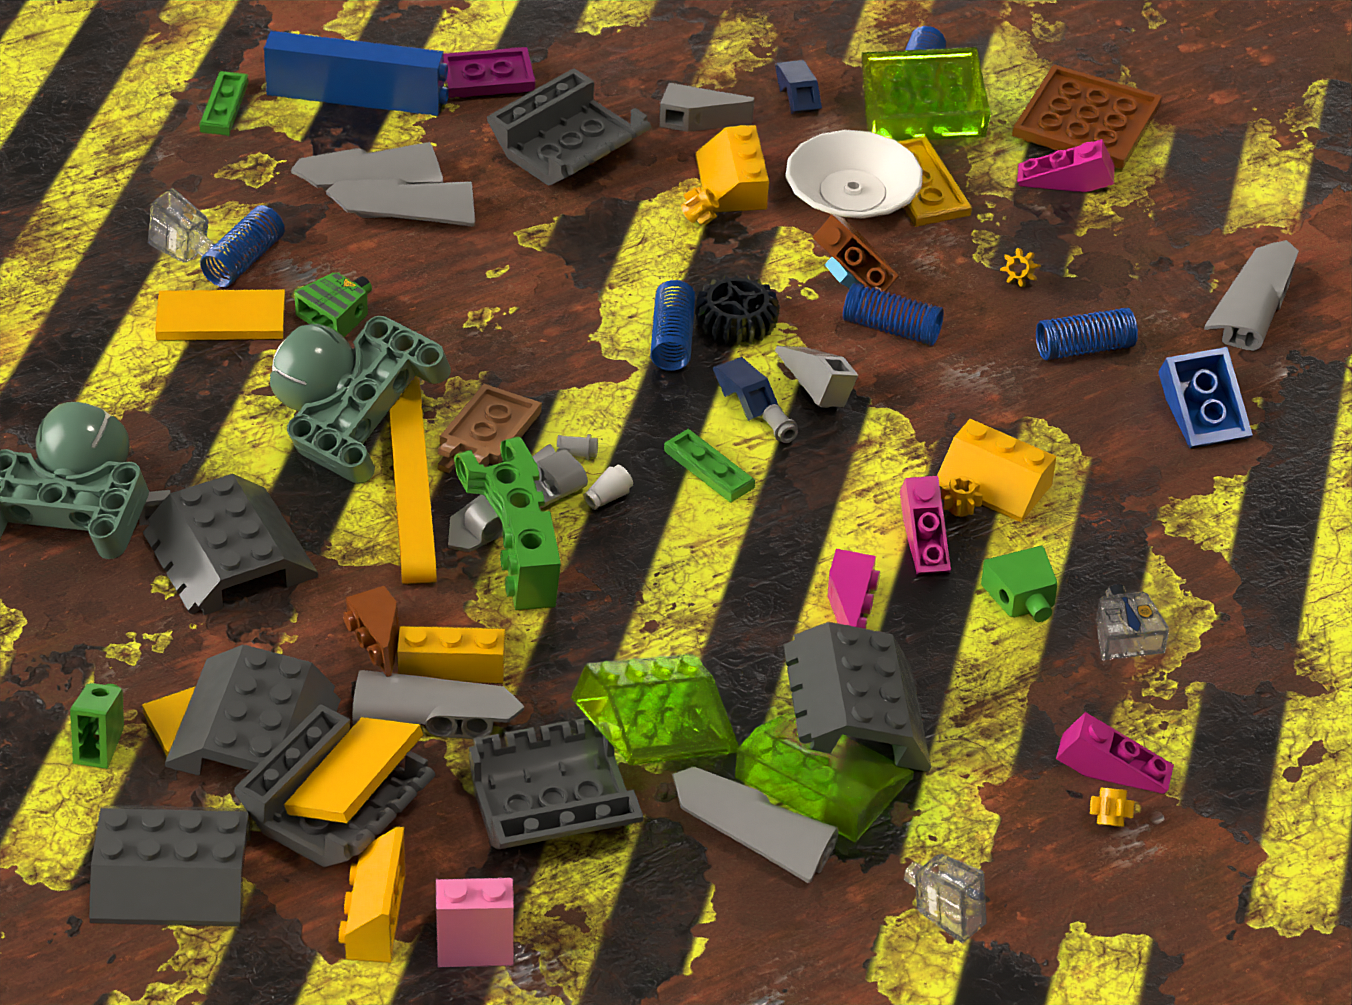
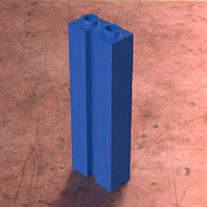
(355, 73)

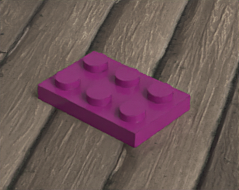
(489, 72)

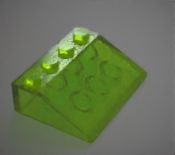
(925, 94)
(656, 708)
(833, 788)

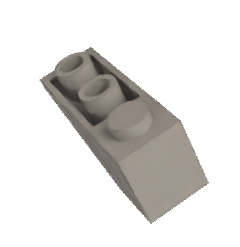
(703, 109)
(822, 374)

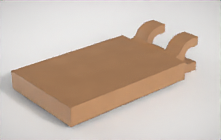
(484, 424)

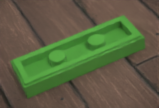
(224, 103)
(709, 465)

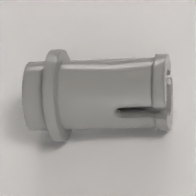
(783, 428)
(579, 446)

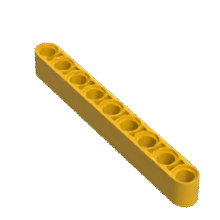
(412, 487)

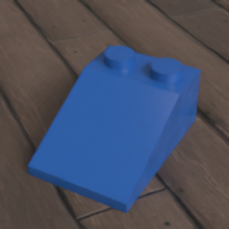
(1205, 397)

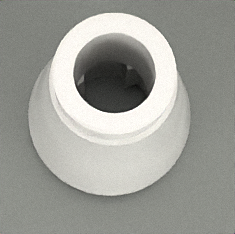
(609, 487)

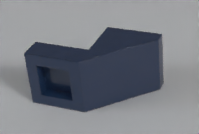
(801, 86)
(749, 384)

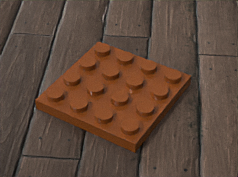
(1086, 108)

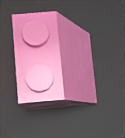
(475, 922)

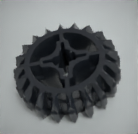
(737, 309)

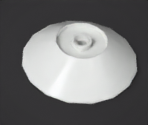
(854, 174)

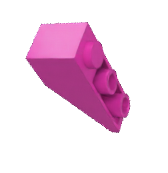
(1072, 169)
(925, 524)
(850, 585)
(1110, 756)

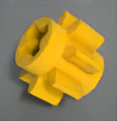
(700, 205)
(1015, 261)
(961, 496)
(1112, 807)

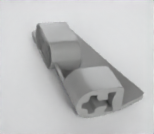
(410, 163)
(395, 198)
(1255, 296)
(478, 522)
(443, 705)
(748, 817)

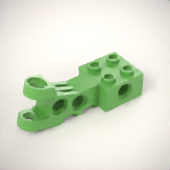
(527, 532)

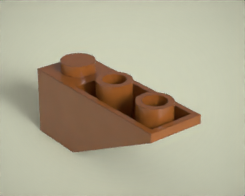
(855, 254)
(376, 625)

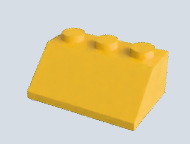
(734, 169)
(1008, 470)
(453, 653)
(375, 899)

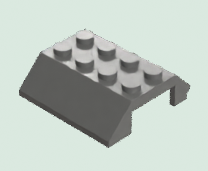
(562, 128)
(221, 538)
(855, 687)
(247, 708)
(292, 762)
(549, 785)
(169, 865)

